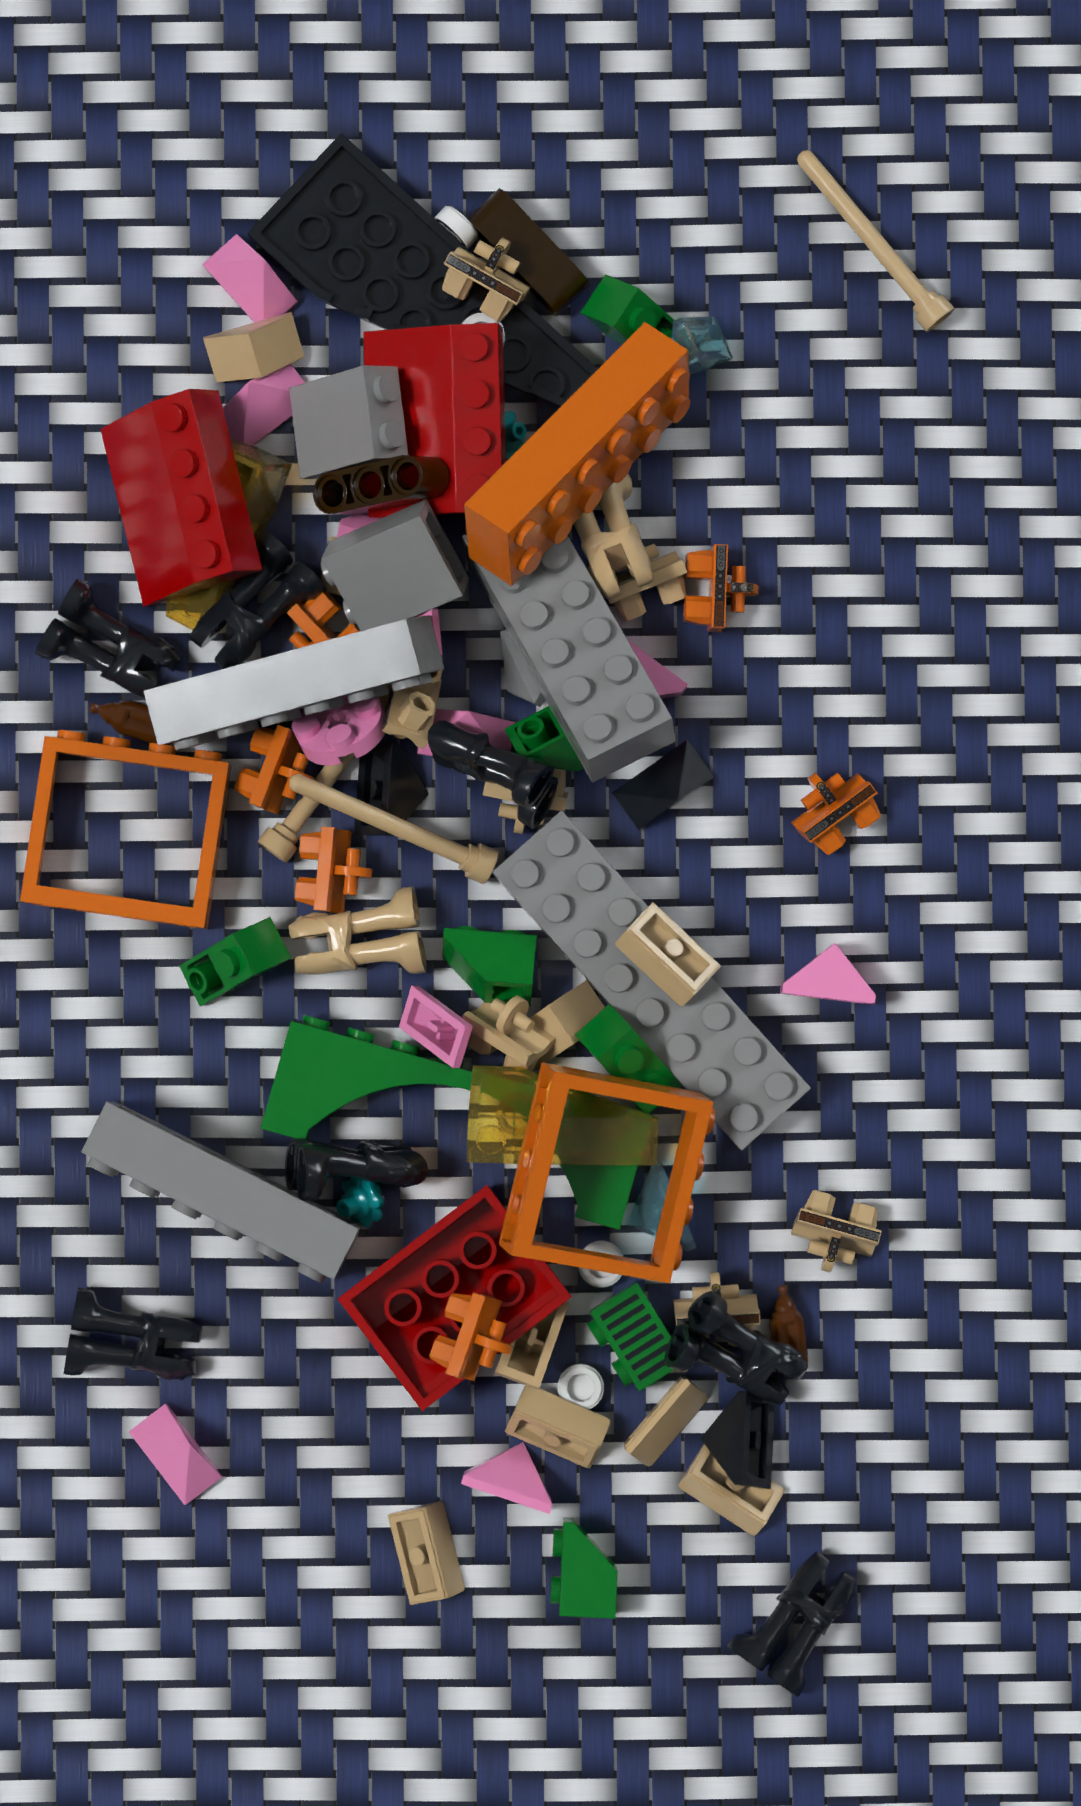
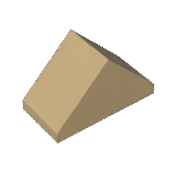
(254, 349)
(566, 1017)
(532, 1351)

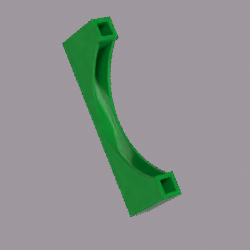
(329, 1070)

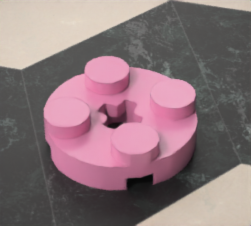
(327, 738)

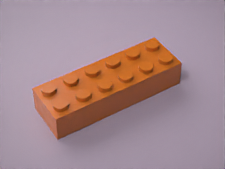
(578, 454)

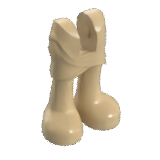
(613, 549)
(342, 955)

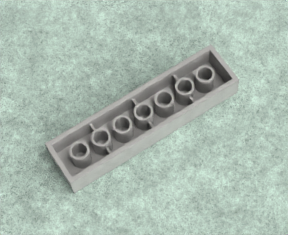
(706, 1041)

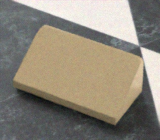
(667, 955)
(665, 1421)
(558, 1426)
(739, 1504)
(426, 1553)

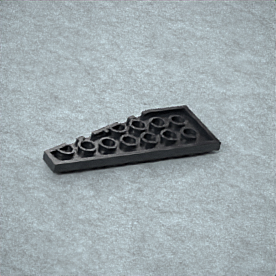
(382, 259)

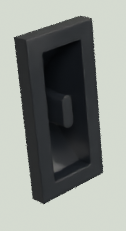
(389, 784)
(663, 784)
(744, 1440)

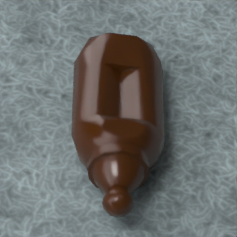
(127, 719)
(787, 1323)

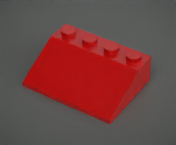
(449, 401)
(180, 496)
(406, 1297)

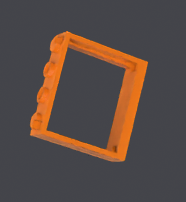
(119, 751)
(538, 1153)

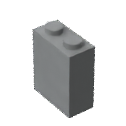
(348, 420)
(394, 568)

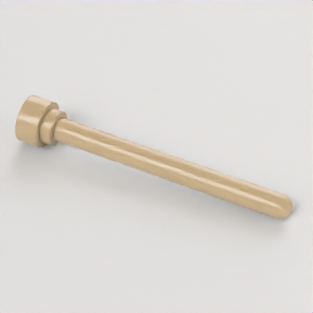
(929, 306)
(282, 837)
(475, 860)

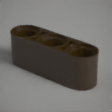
(542, 263)
(397, 479)

